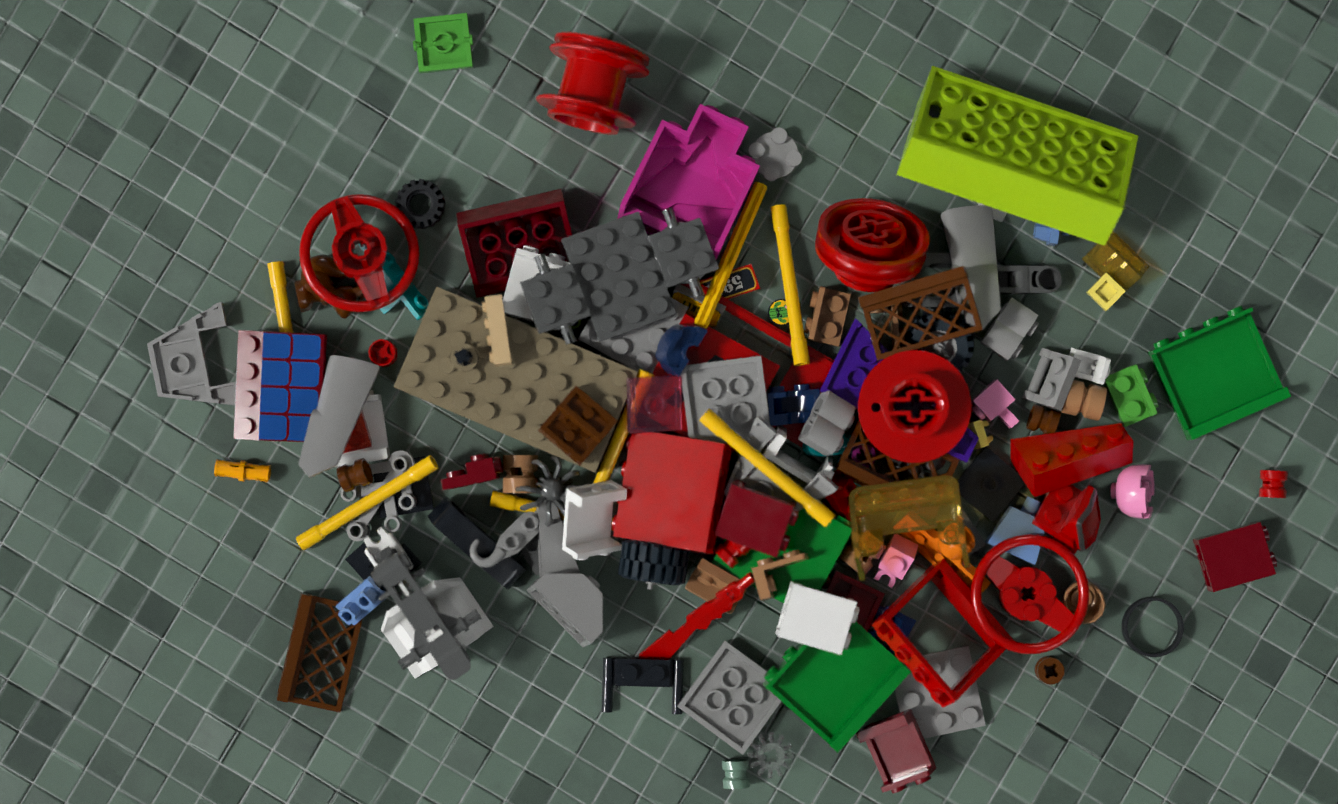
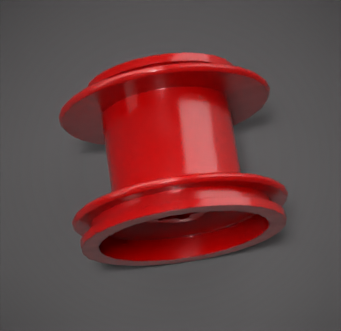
(593, 82)

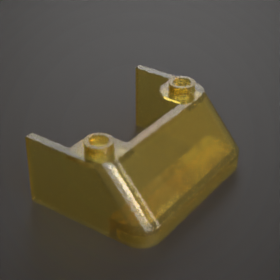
(906, 508)

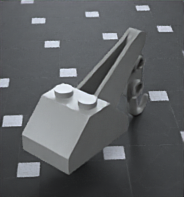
(560, 587)

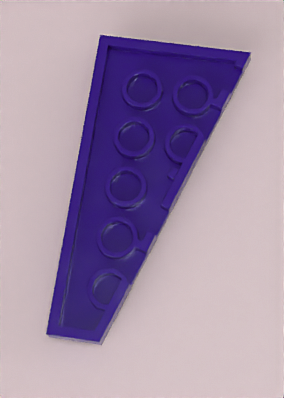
(853, 365)

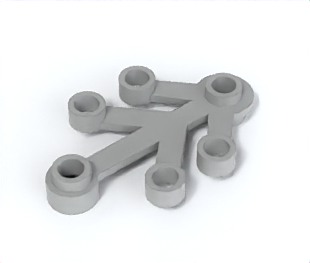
(390, 504)

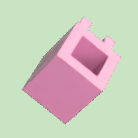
(994, 402)
(896, 559)

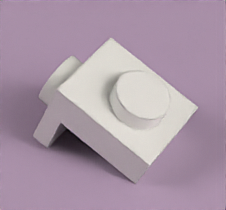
(1092, 366)

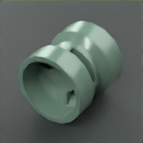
(735, 773)

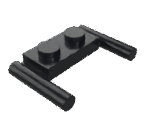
(643, 674)

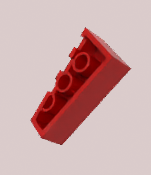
(1070, 456)

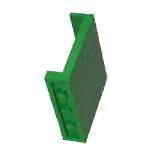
(1217, 373)
(808, 536)
(835, 690)

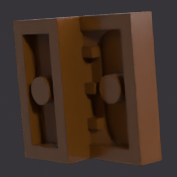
(577, 425)

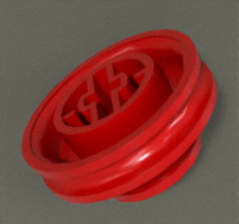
(871, 243)
(914, 442)

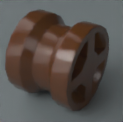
(1044, 667)

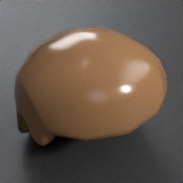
(1096, 602)

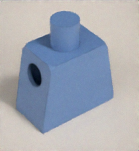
(1015, 523)

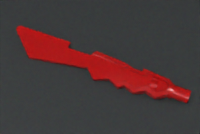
(700, 618)

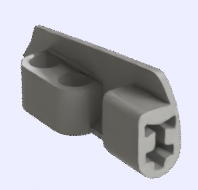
(972, 245)
(338, 409)

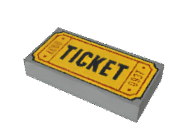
(685, 296)

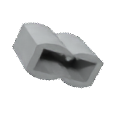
(1009, 329)
(827, 423)

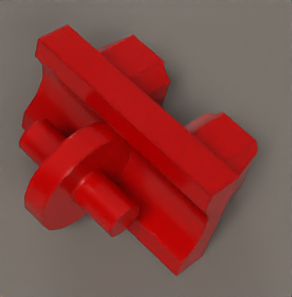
(840, 498)

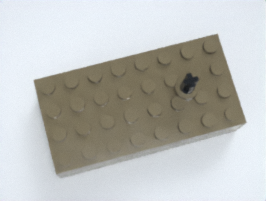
(454, 371)

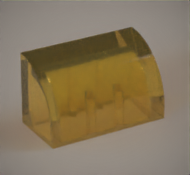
(1117, 261)

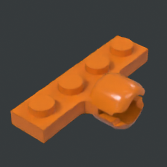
(934, 550)

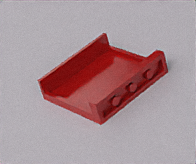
(672, 491)

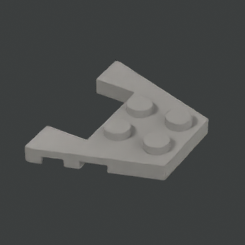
(181, 363)
(746, 472)

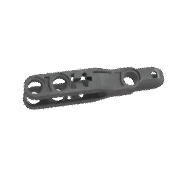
(1010, 279)

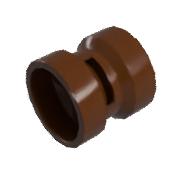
(1043, 419)
(354, 475)

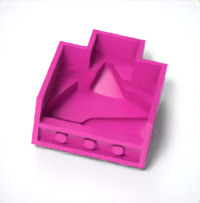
(693, 174)

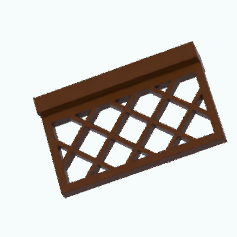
(913, 290)
(864, 476)
(296, 650)

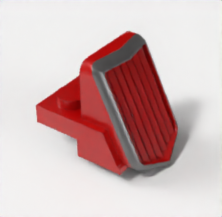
(1070, 516)

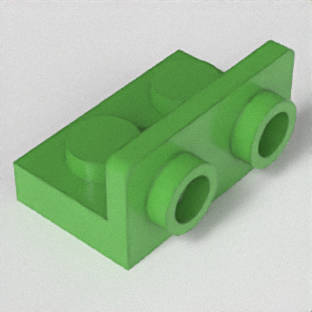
(1131, 395)

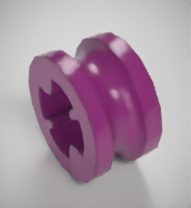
(856, 450)

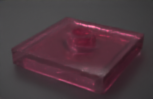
(654, 404)

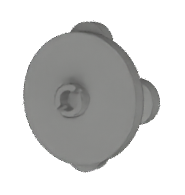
(775, 154)

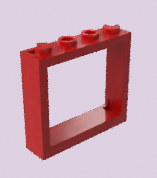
(960, 597)

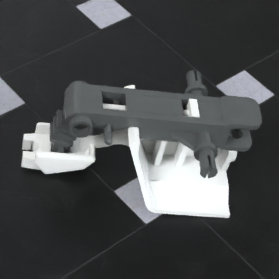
(431, 622)

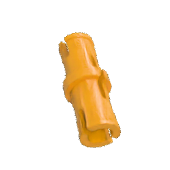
(242, 470)

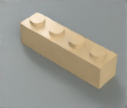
(498, 333)

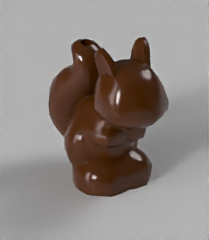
(325, 270)

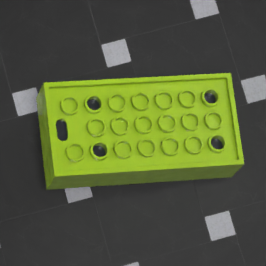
(1019, 156)

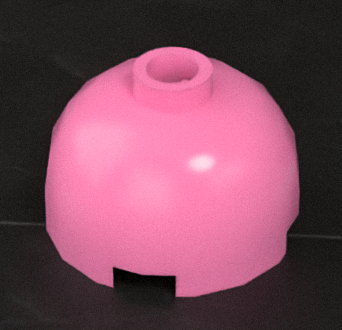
(1134, 491)

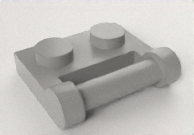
(1057, 380)

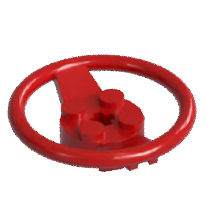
(366, 268)
(1043, 603)

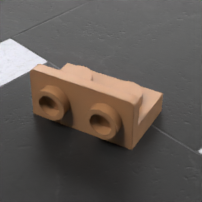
(827, 317)
(708, 580)

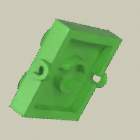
(443, 43)

